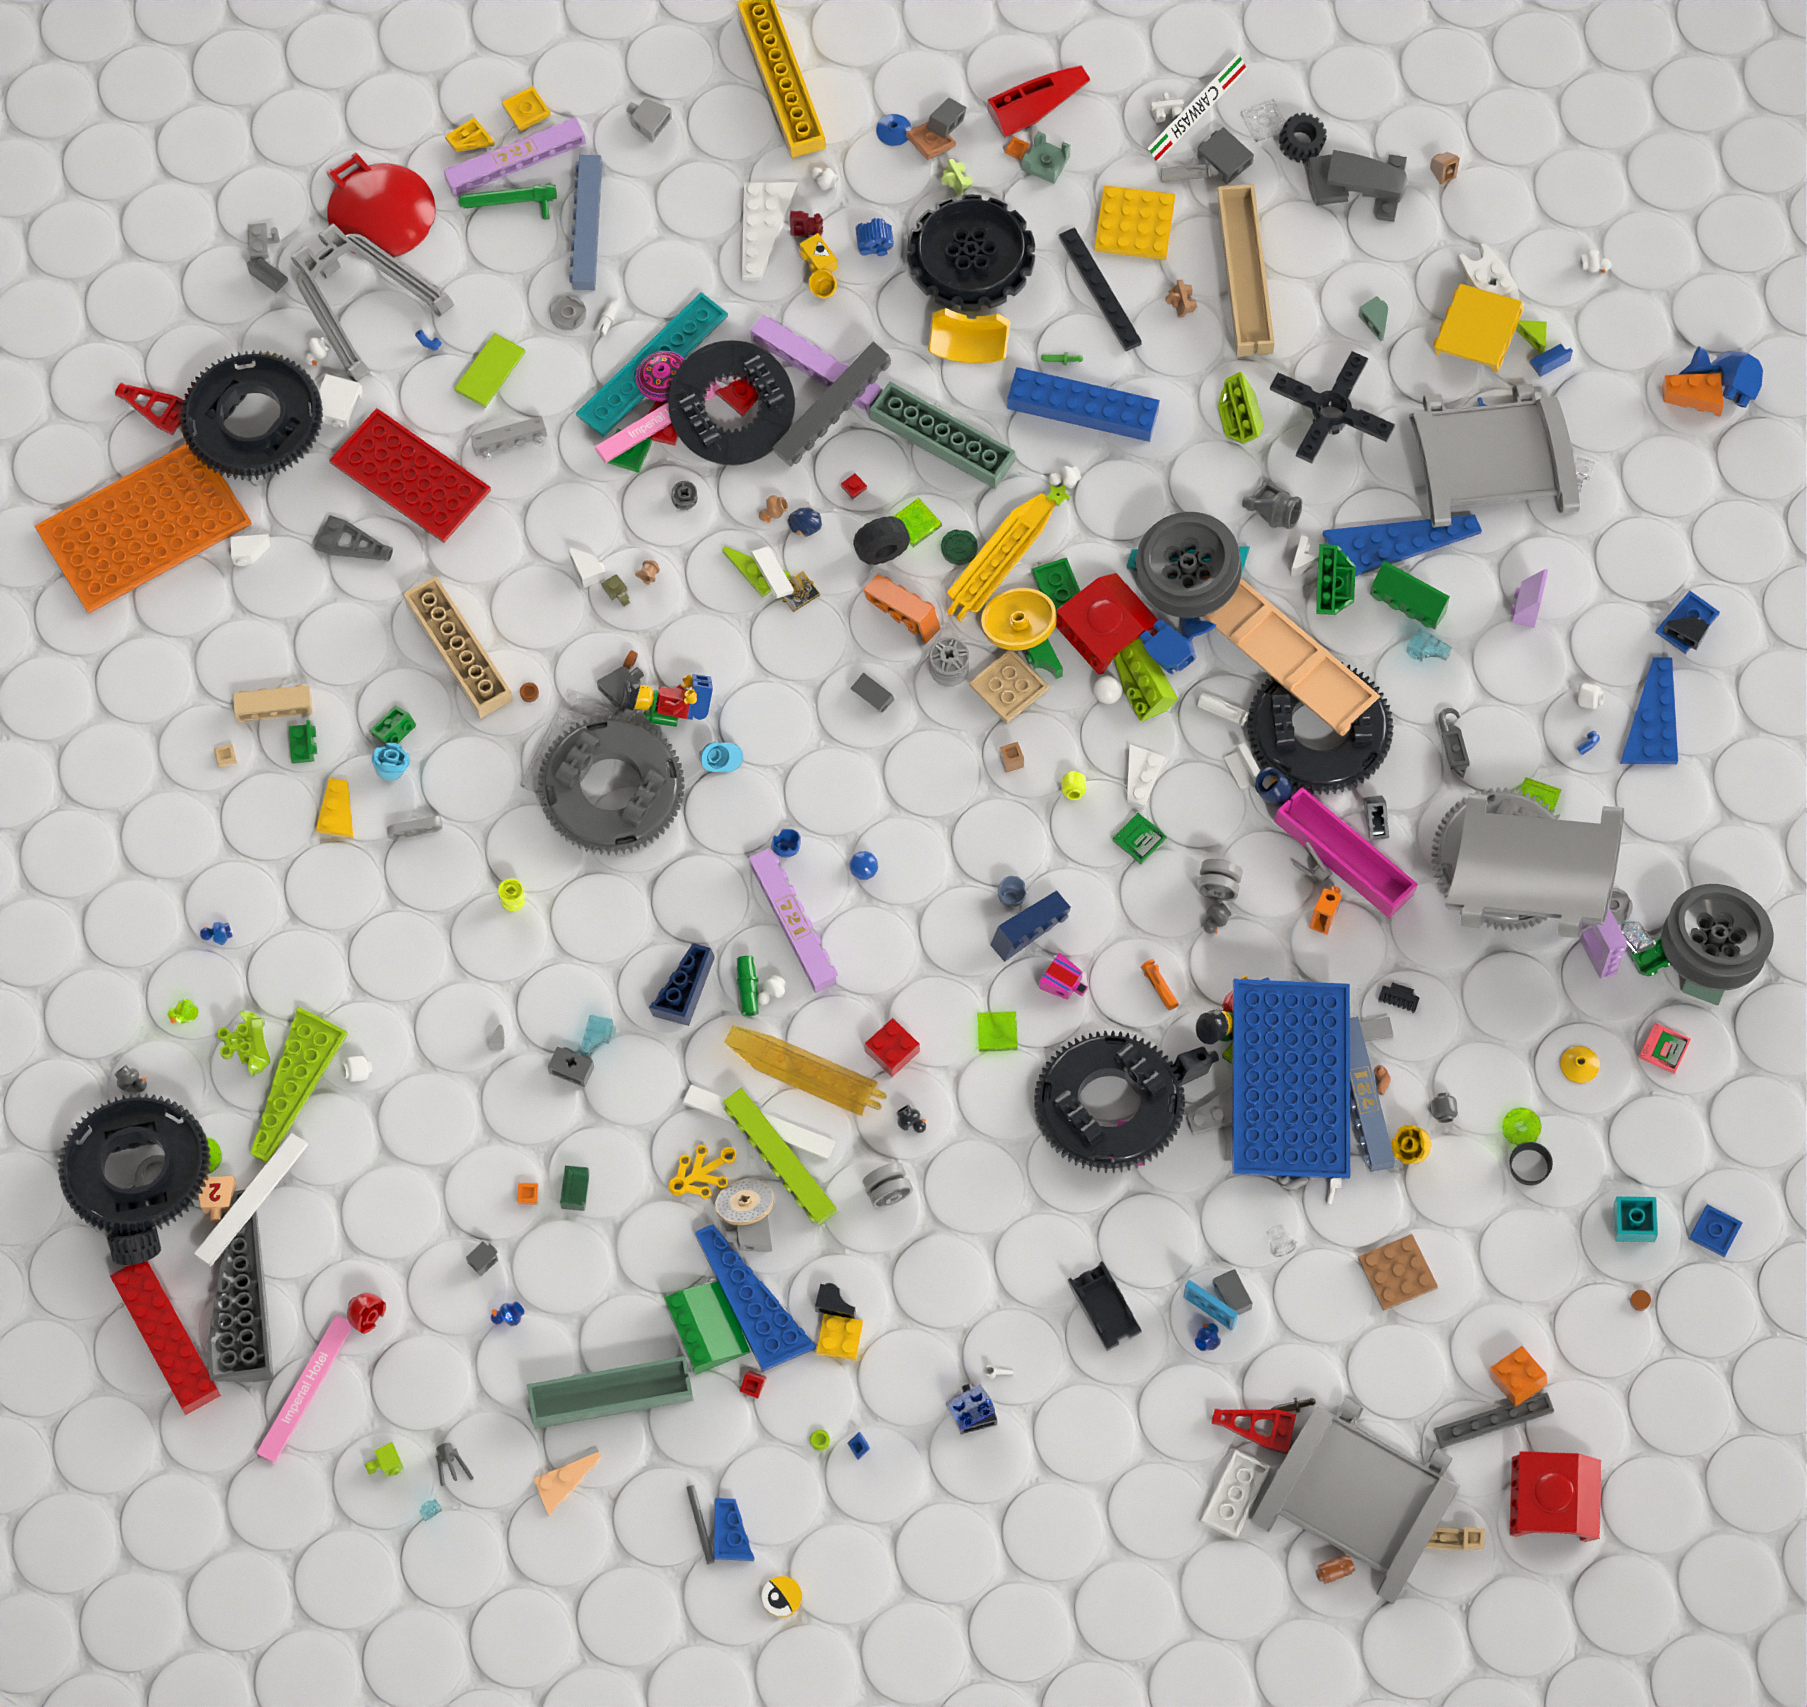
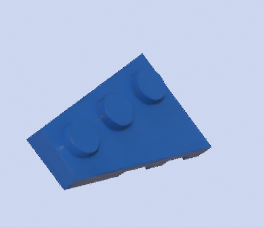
(729, 1532)

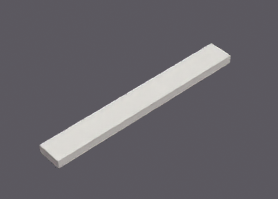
(790, 1133)
(251, 1199)

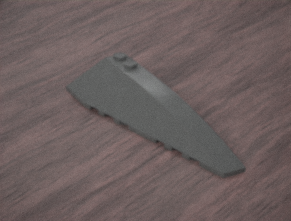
(240, 1324)

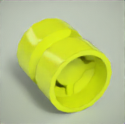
(511, 895)

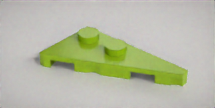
(749, 569)

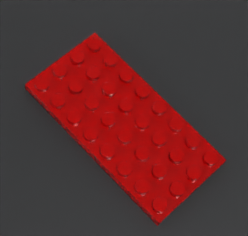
(410, 475)

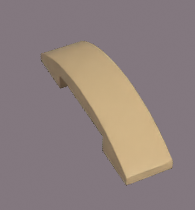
(1457, 1539)

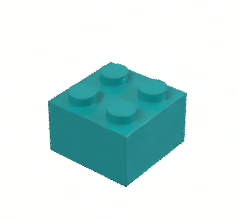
(1635, 1219)

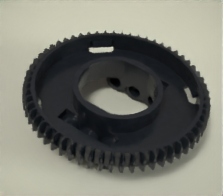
(224, 388)
(1316, 770)
(125, 1126)
(1078, 1133)

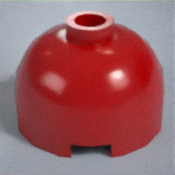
(365, 1311)

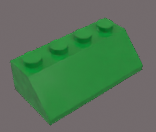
(1409, 595)

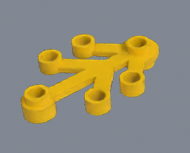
(700, 1173)

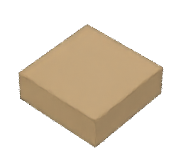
(225, 755)

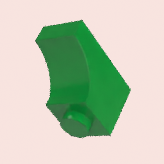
(1044, 657)

